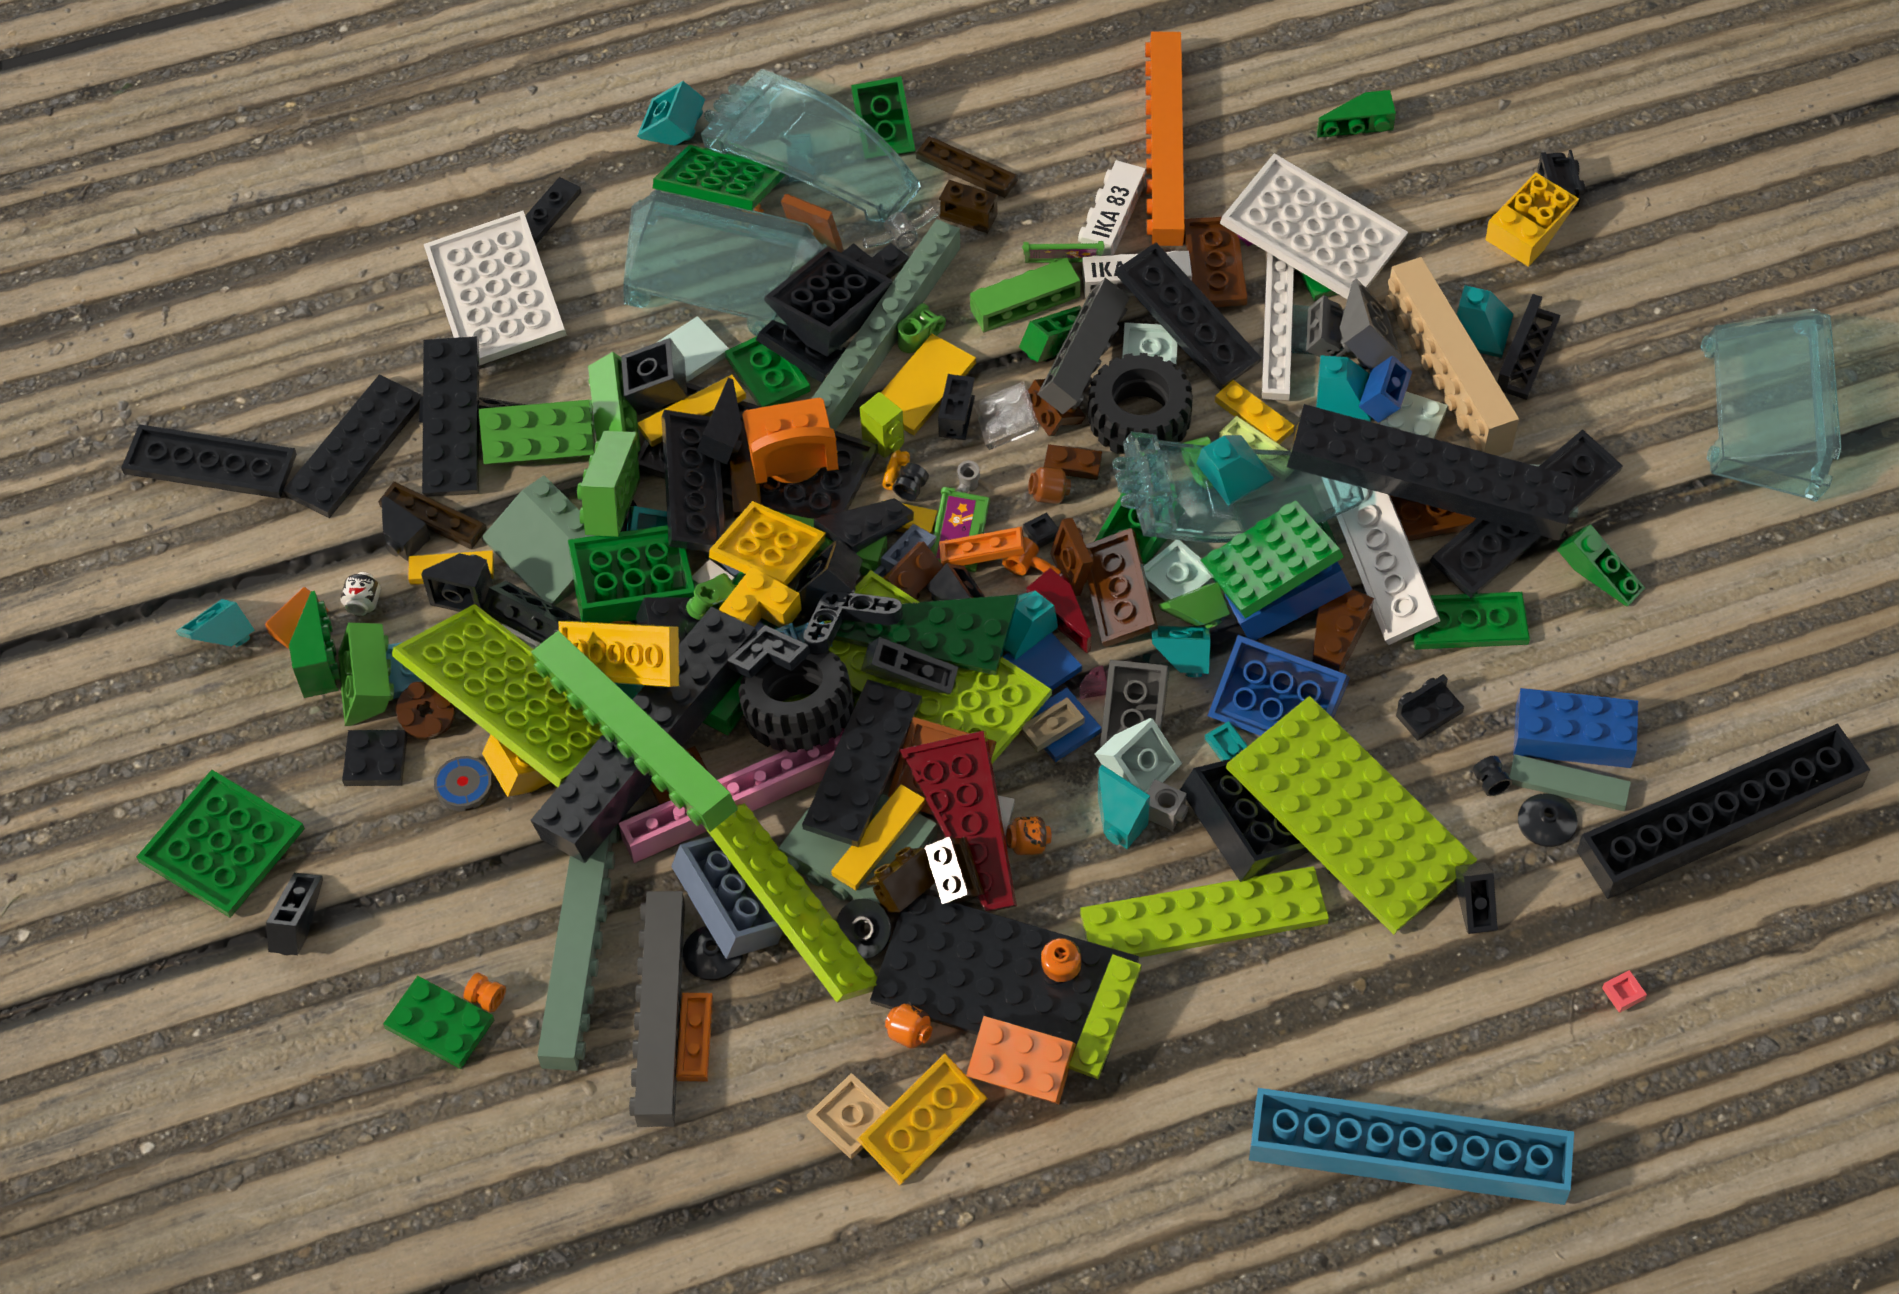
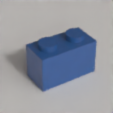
(1385, 389)

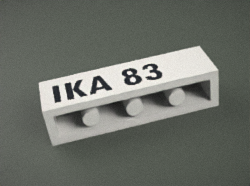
(1113, 206)
(1098, 267)

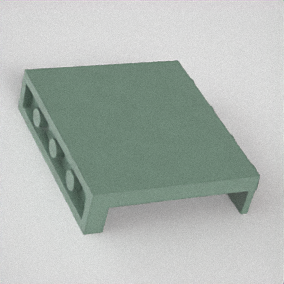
(817, 855)

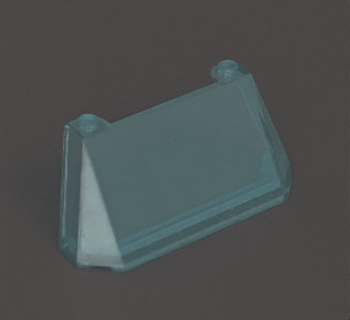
(712, 255)
(1776, 402)

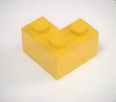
(762, 597)

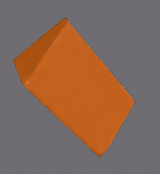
(284, 622)

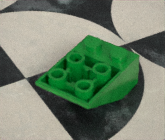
(314, 650)

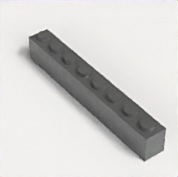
(659, 1009)

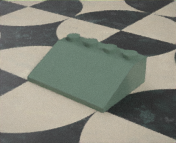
(534, 539)

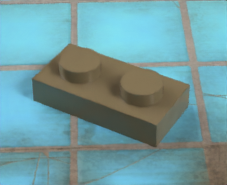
(1052, 724)

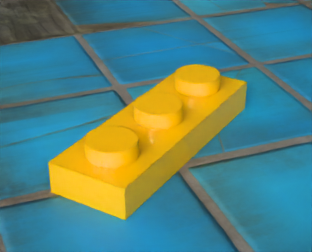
(1255, 412)

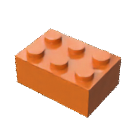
(1021, 1060)

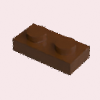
(1074, 461)

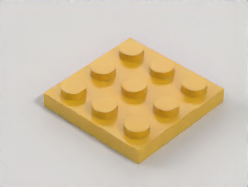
(768, 543)

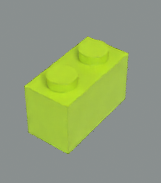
(882, 424)

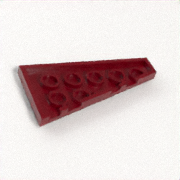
(964, 799)

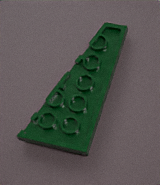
(956, 631)

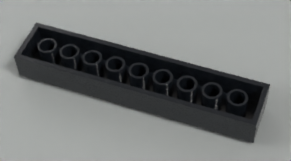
(1432, 472)
(608, 783)
(1722, 810)

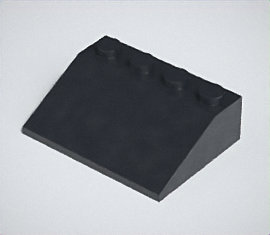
(828, 299)
(1239, 823)

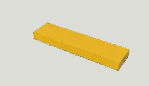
(699, 403)
(878, 837)

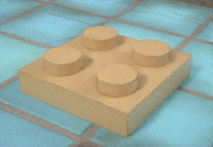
(847, 1114)

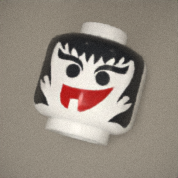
(360, 593)

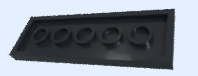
(1188, 315)
(450, 416)
(353, 446)
(209, 461)
(691, 484)
(862, 763)

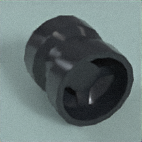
(911, 479)
(1491, 774)

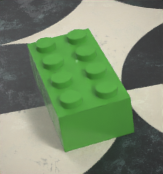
(537, 431)
(609, 483)

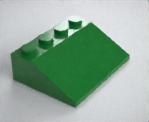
(621, 570)

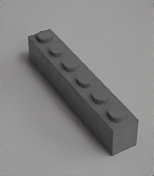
(1084, 346)

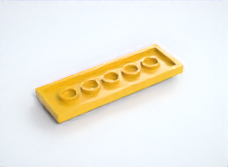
(628, 650)

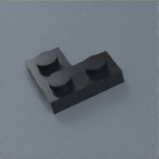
(886, 262)
(765, 647)

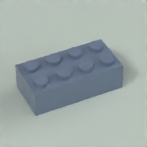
(724, 899)

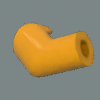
(893, 468)

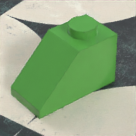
(1198, 606)

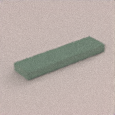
(1569, 782)

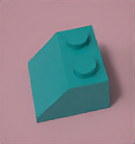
(672, 115)

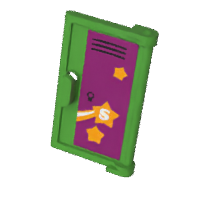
(1054, 252)
(959, 517)

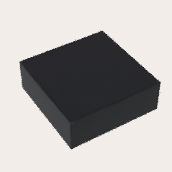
(1041, 530)

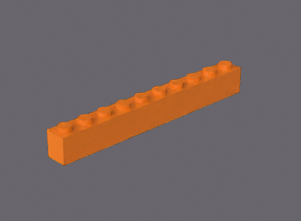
(1166, 139)

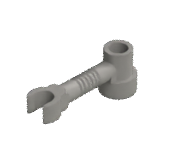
(968, 476)

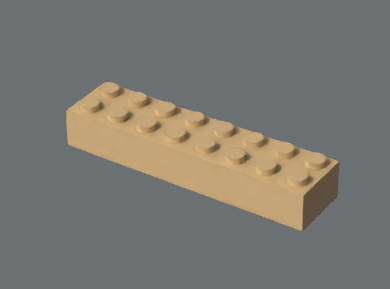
(1451, 358)

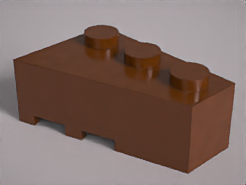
(1340, 628)

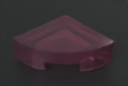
(1094, 684)

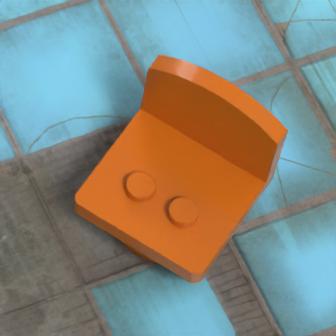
(790, 440)

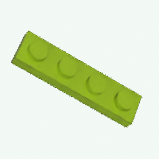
(1105, 1016)

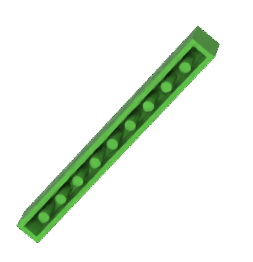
(634, 731)

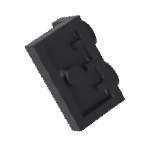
(1428, 707)

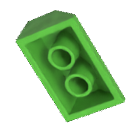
(364, 672)

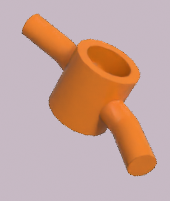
(1020, 564)

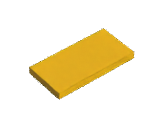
(922, 380)
(922, 1119)

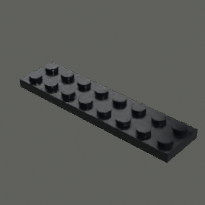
(1489, 548)

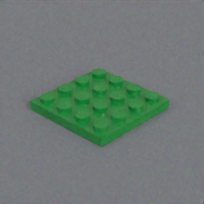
(717, 178)
(1271, 558)
(220, 843)

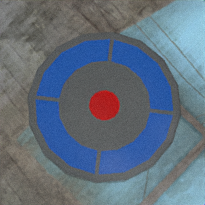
(463, 783)

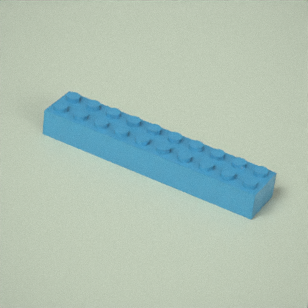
(1412, 1146)

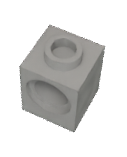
(1165, 794)

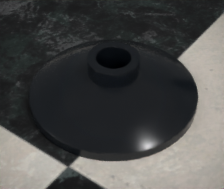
(1546, 830)
(852, 922)
(706, 963)

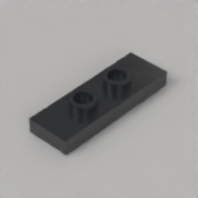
(551, 207)

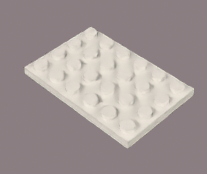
(1313, 227)
(495, 287)

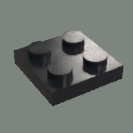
(374, 758)

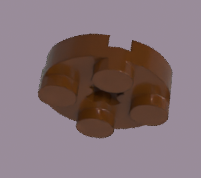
(410, 717)

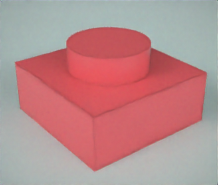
(1624, 991)

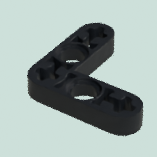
(841, 606)

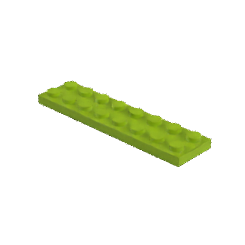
(794, 906)
(1208, 914)

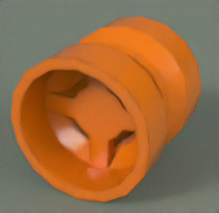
(484, 992)

